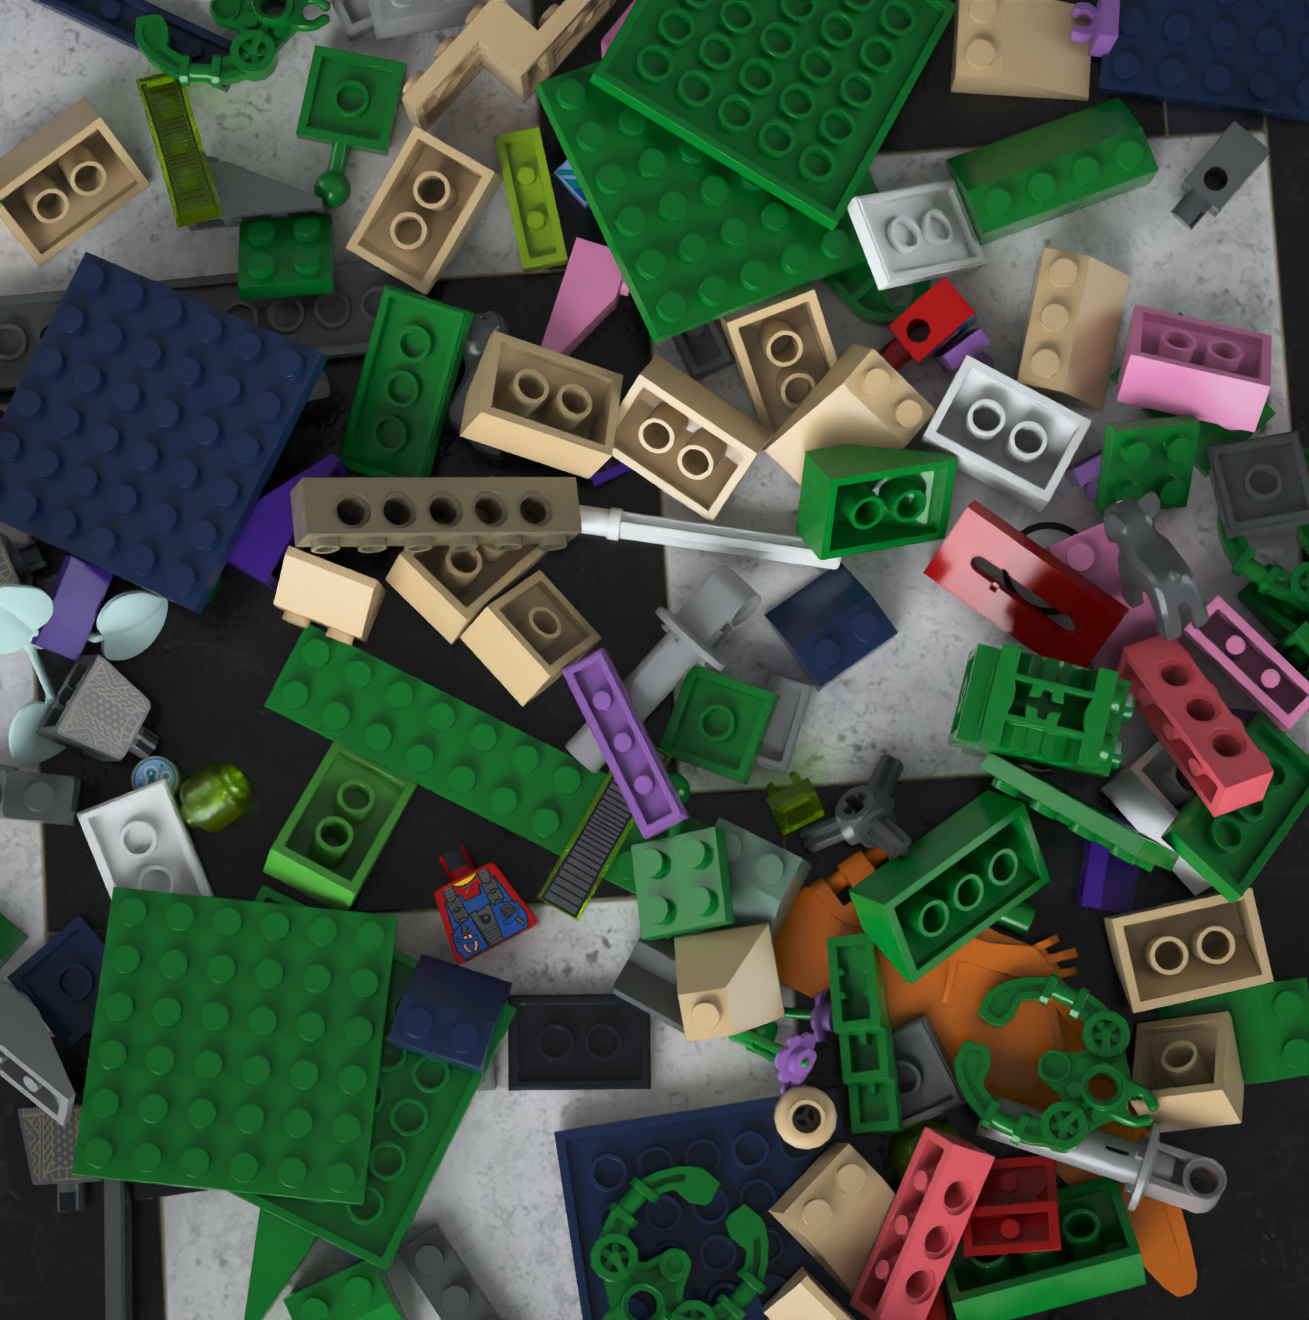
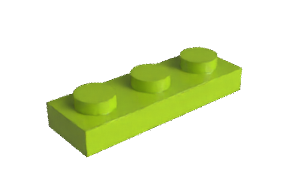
(531, 199)

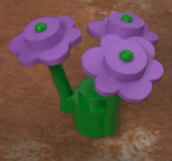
(798, 1056)

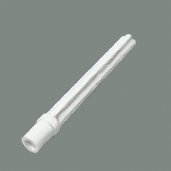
(619, 524)

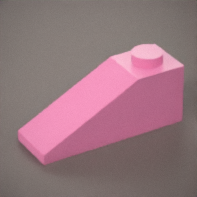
(585, 296)

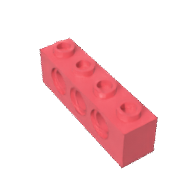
(1195, 725)
(922, 1228)

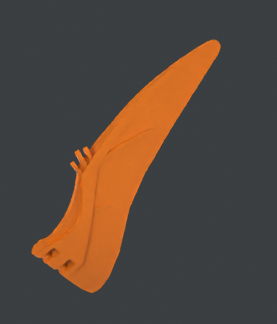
(952, 999)

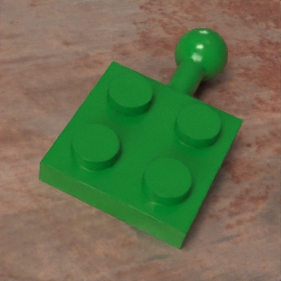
(349, 105)
(682, 878)

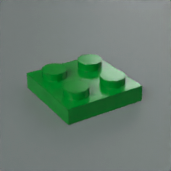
(286, 257)
(1148, 458)
(719, 724)

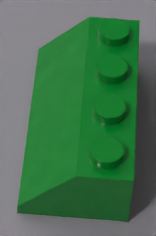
(1053, 170)
(951, 884)
(1095, 1260)

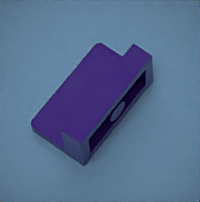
(1105, 879)

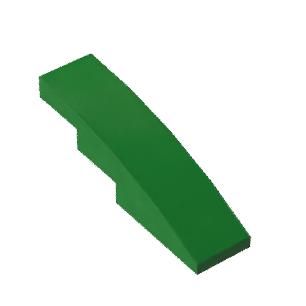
(864, 1035)

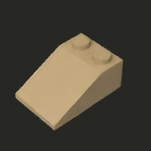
(1019, 50)
(423, 210)
(780, 352)
(853, 404)
(457, 586)
(837, 1212)

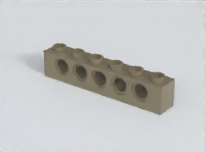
(549, 499)

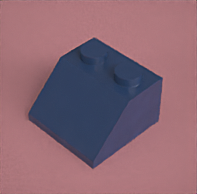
(831, 626)
(450, 1014)

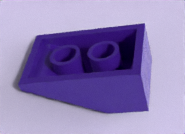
(270, 526)

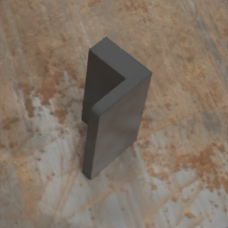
(651, 981)

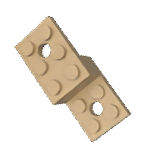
(505, 47)

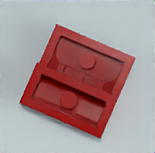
(1015, 1209)

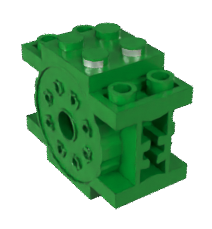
(1041, 712)

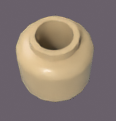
(818, 1129)

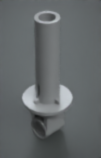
(691, 638)
(1144, 1164)

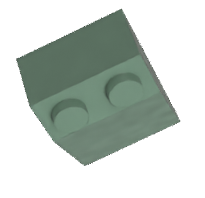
(761, 879)

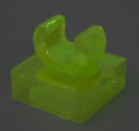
(794, 805)

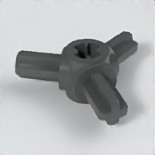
(864, 816)

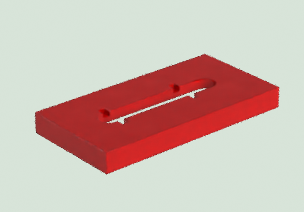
(988, 536)

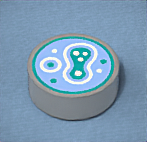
(154, 769)

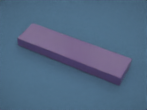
(625, 743)

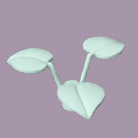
(125, 627)

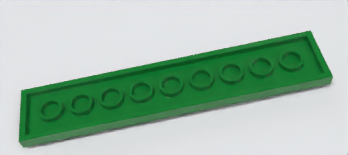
(444, 745)

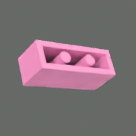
(1251, 664)

